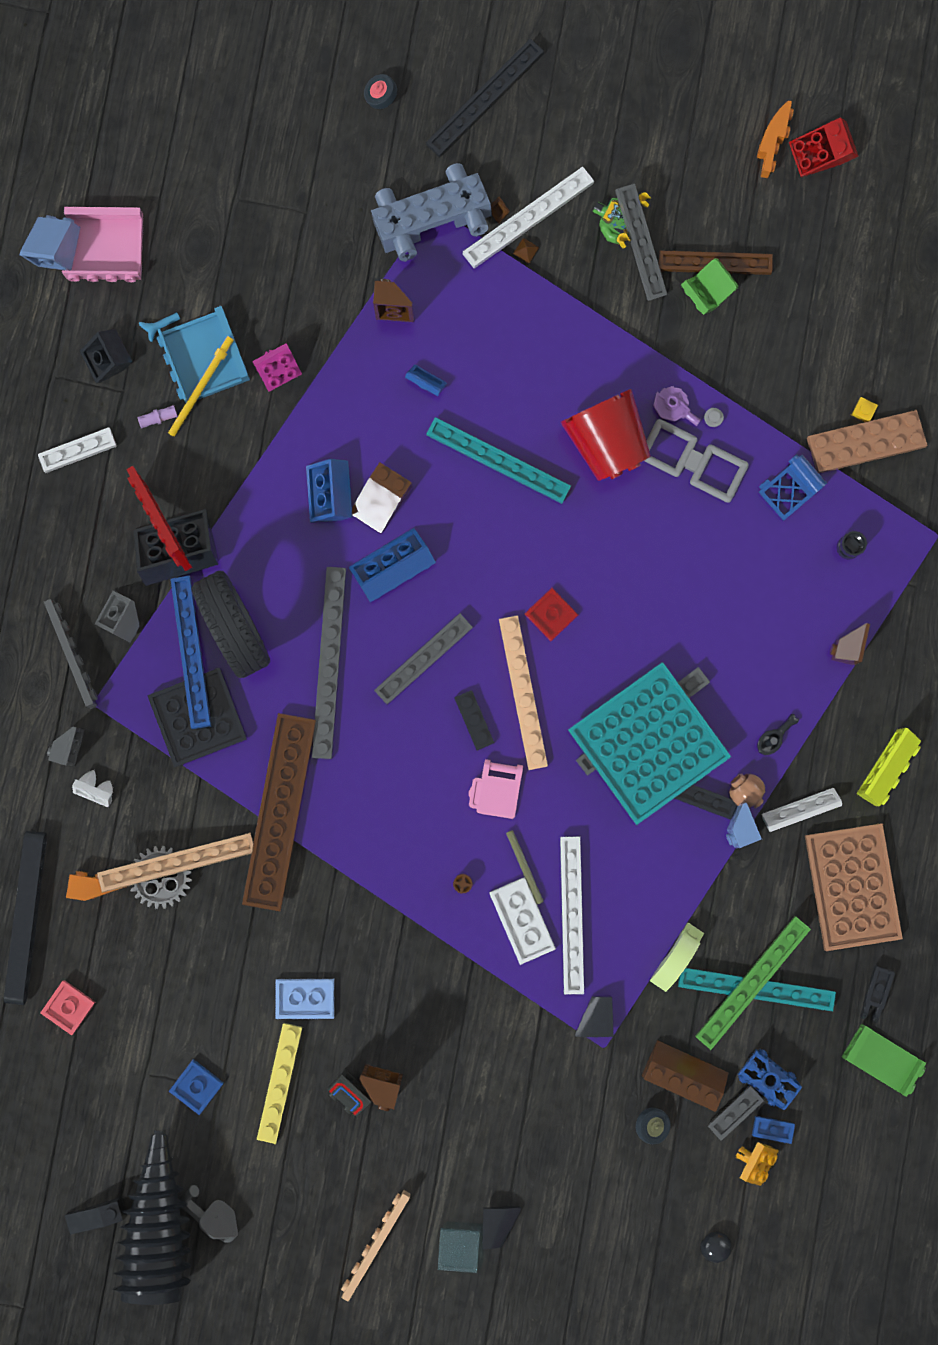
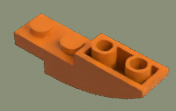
(773, 136)

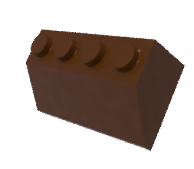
(686, 1075)
(381, 1086)

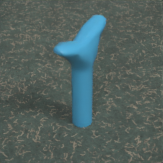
(152, 328)

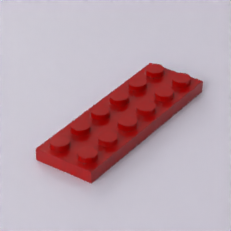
(157, 519)

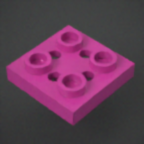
(275, 364)

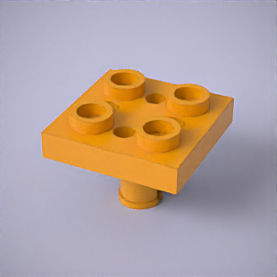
(757, 1163)

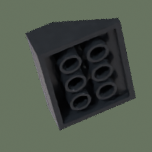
(195, 539)

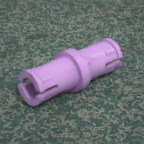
(157, 416)

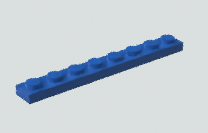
(190, 652)

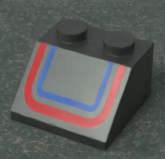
(349, 1093)

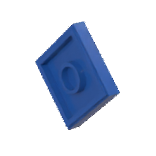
(196, 1087)

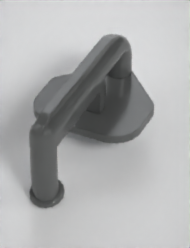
(216, 1221)

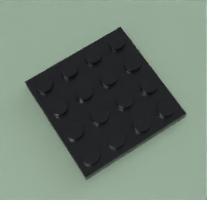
(174, 722)

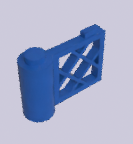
(806, 478)

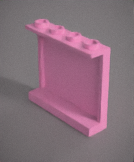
(107, 244)

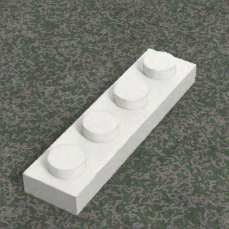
(77, 450)
(801, 809)

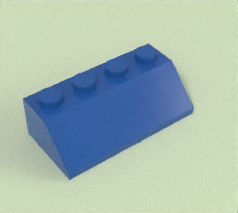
(392, 565)

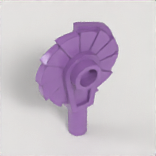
(673, 405)

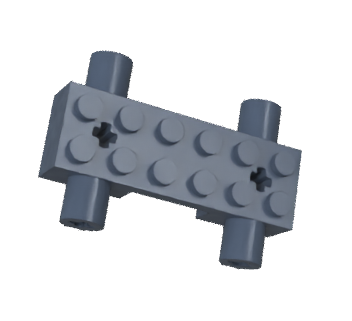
(457, 201)

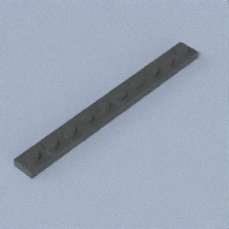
(329, 663)

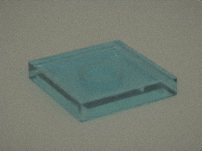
(458, 1250)

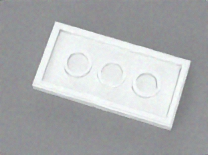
(522, 920)

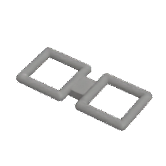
(696, 461)

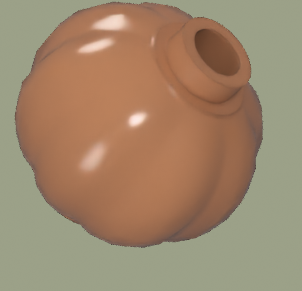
(748, 790)

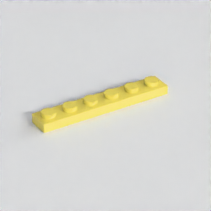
(279, 1083)

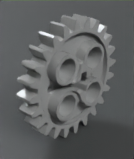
(162, 895)

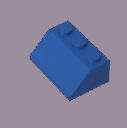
(329, 491)

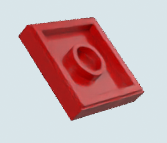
(551, 614)

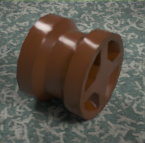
(462, 883)

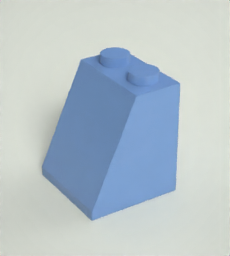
(52, 243)

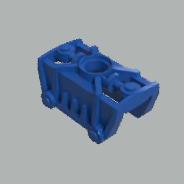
(771, 1069)

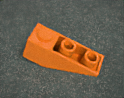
(84, 887)

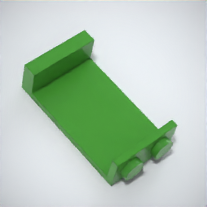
(884, 1060)

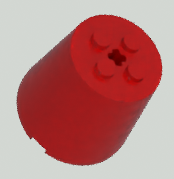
(609, 436)

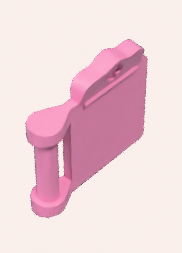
(495, 794)

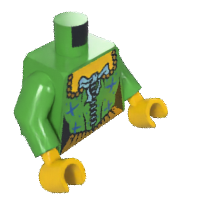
(612, 220)

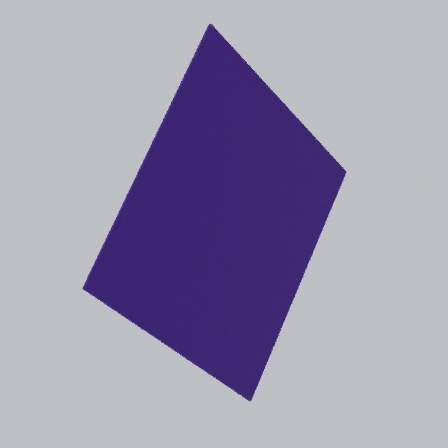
(636, 556)

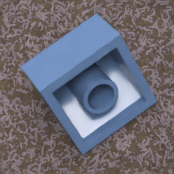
(742, 828)

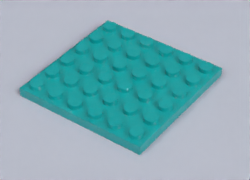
(649, 743)

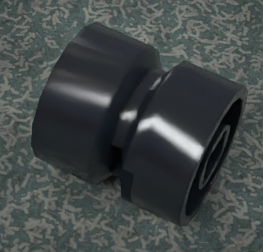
(851, 545)

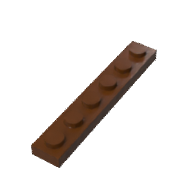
(733, 262)

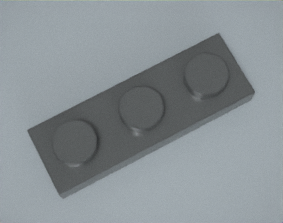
(735, 1112)

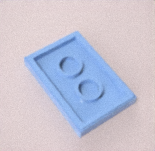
(304, 998)

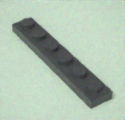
(641, 242)
(423, 659)
(74, 660)

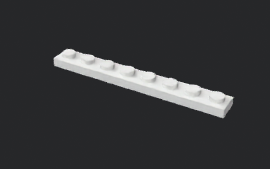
(528, 217)
(572, 915)

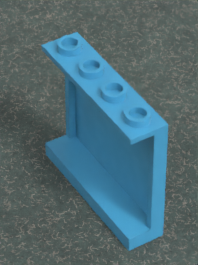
(192, 349)

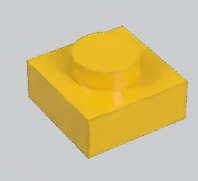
(864, 410)

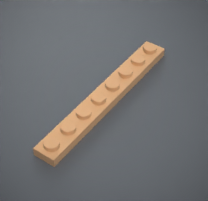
(523, 692)
(175, 862)

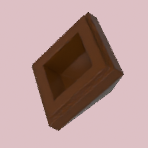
(499, 210)
(526, 250)

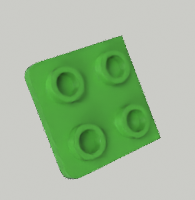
(710, 286)

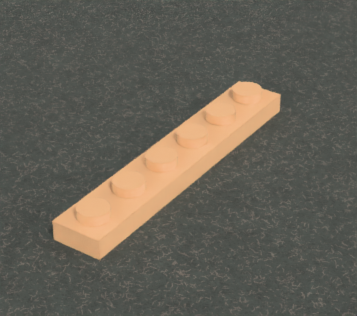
(370, 1251)

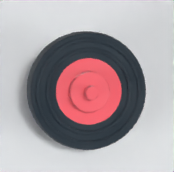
(380, 91)

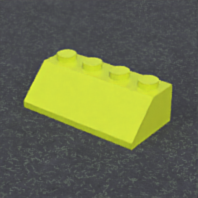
(889, 767)

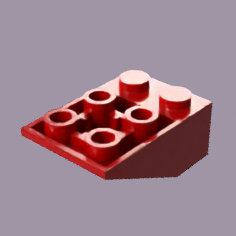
(823, 148)

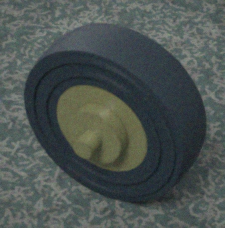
(653, 1126)

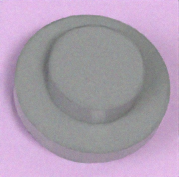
(713, 417)

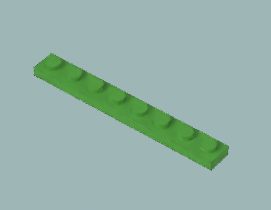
(752, 982)

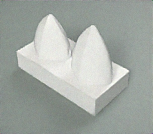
(86, 788)

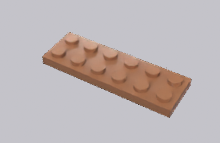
(867, 441)

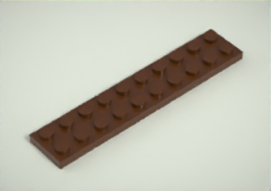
(279, 812)

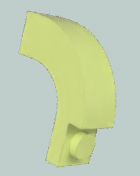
(678, 957)

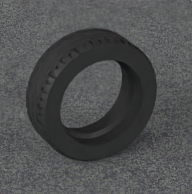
(230, 624)

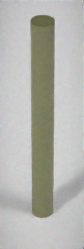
(524, 866)

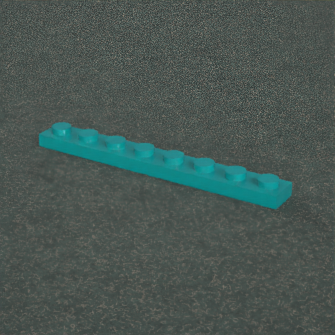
(498, 460)
(771, 991)

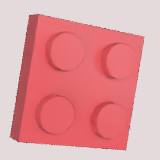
(68, 1007)

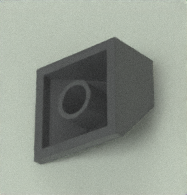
(119, 617)
(66, 747)

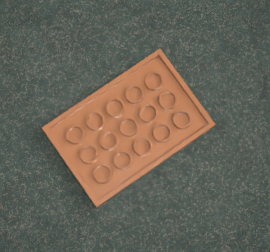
(853, 887)

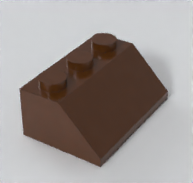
(391, 302)

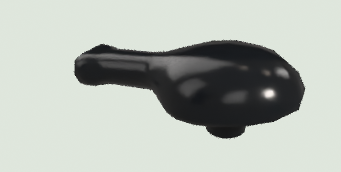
(772, 739)

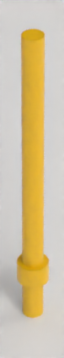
(220, 354)

